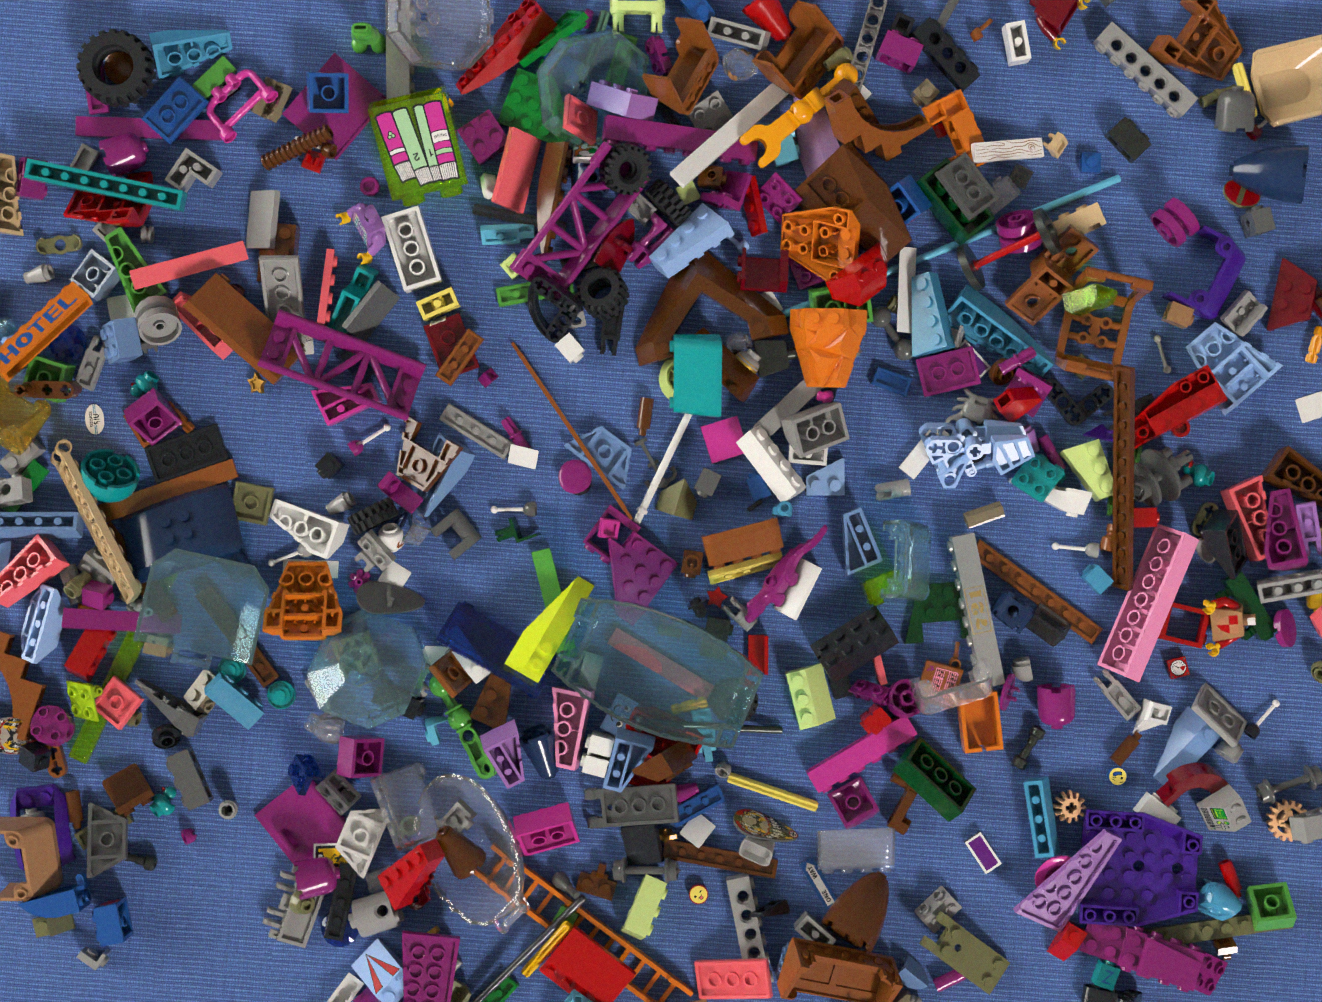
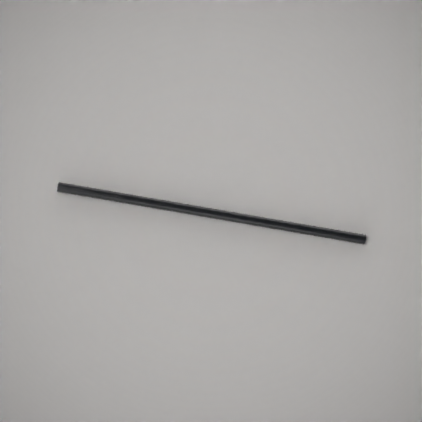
(530, 949)

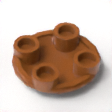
(118, 67)

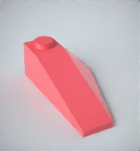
(206, 335)

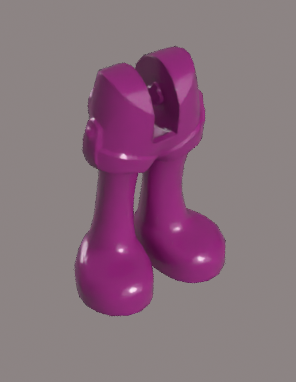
(641, 245)

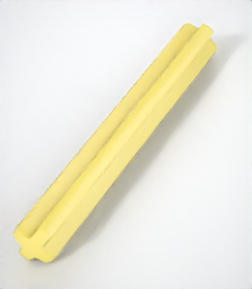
(772, 791)

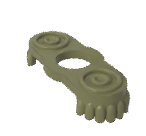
(47, 246)

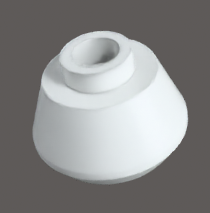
(487, 184)

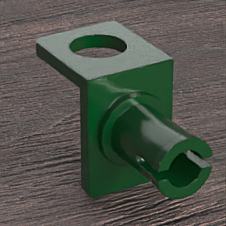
(513, 531)

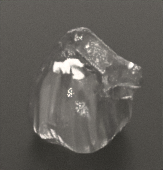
(325, 727)

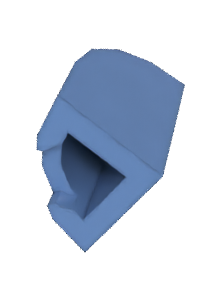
(913, 974)

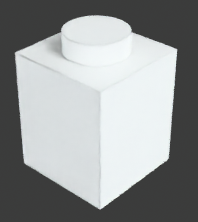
(570, 348)

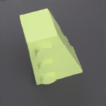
(1091, 468)
(645, 907)

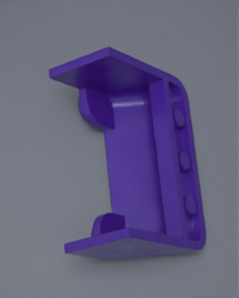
(1209, 303)

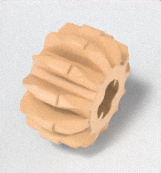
(1065, 801)

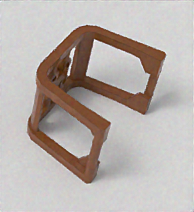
(1091, 367)

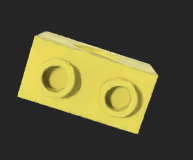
(438, 304)

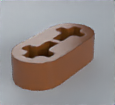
(61, 762)

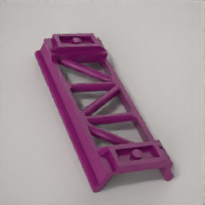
(531, 265)
(284, 336)

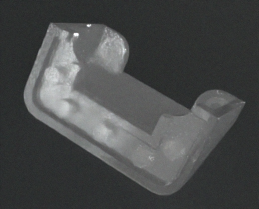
(933, 701)
(407, 806)

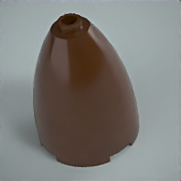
(860, 911)

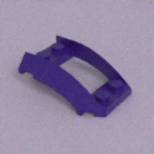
(42, 796)

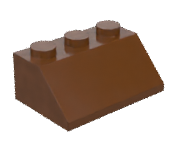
(286, 243)
(667, 763)

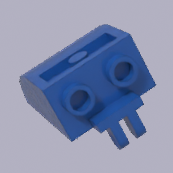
(61, 901)

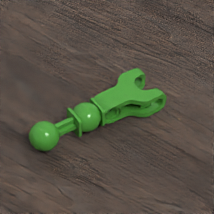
(460, 720)

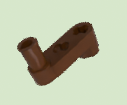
(37, 389)
(897, 818)

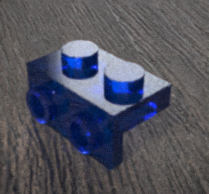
(303, 771)

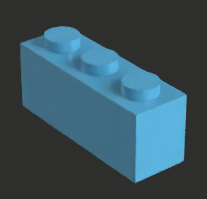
(234, 700)

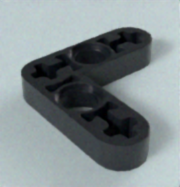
(1079, 407)

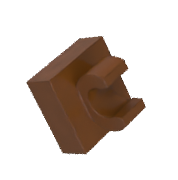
(1225, 947)

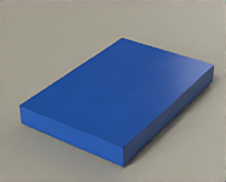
(175, 110)

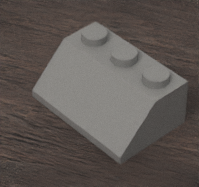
(815, 428)

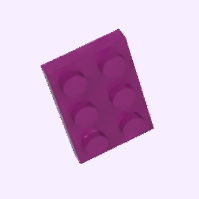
(948, 371)

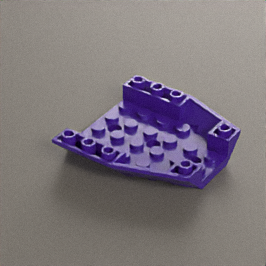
(1144, 895)

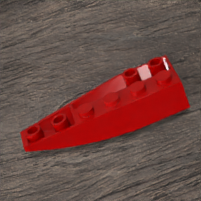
(511, 43)
(1178, 405)

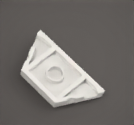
(360, 838)

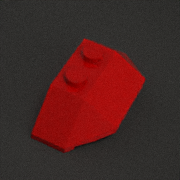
(860, 278)

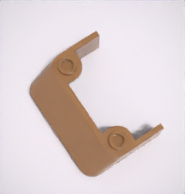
(40, 856)

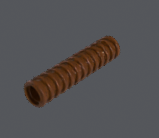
(297, 147)

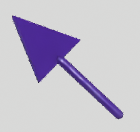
(1100, 432)

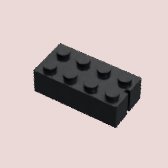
(854, 644)

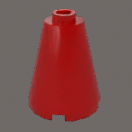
(769, 17)

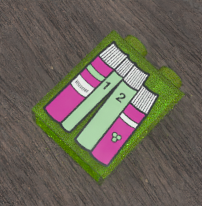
(419, 145)

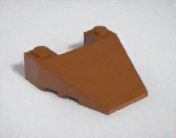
(1204, 44)

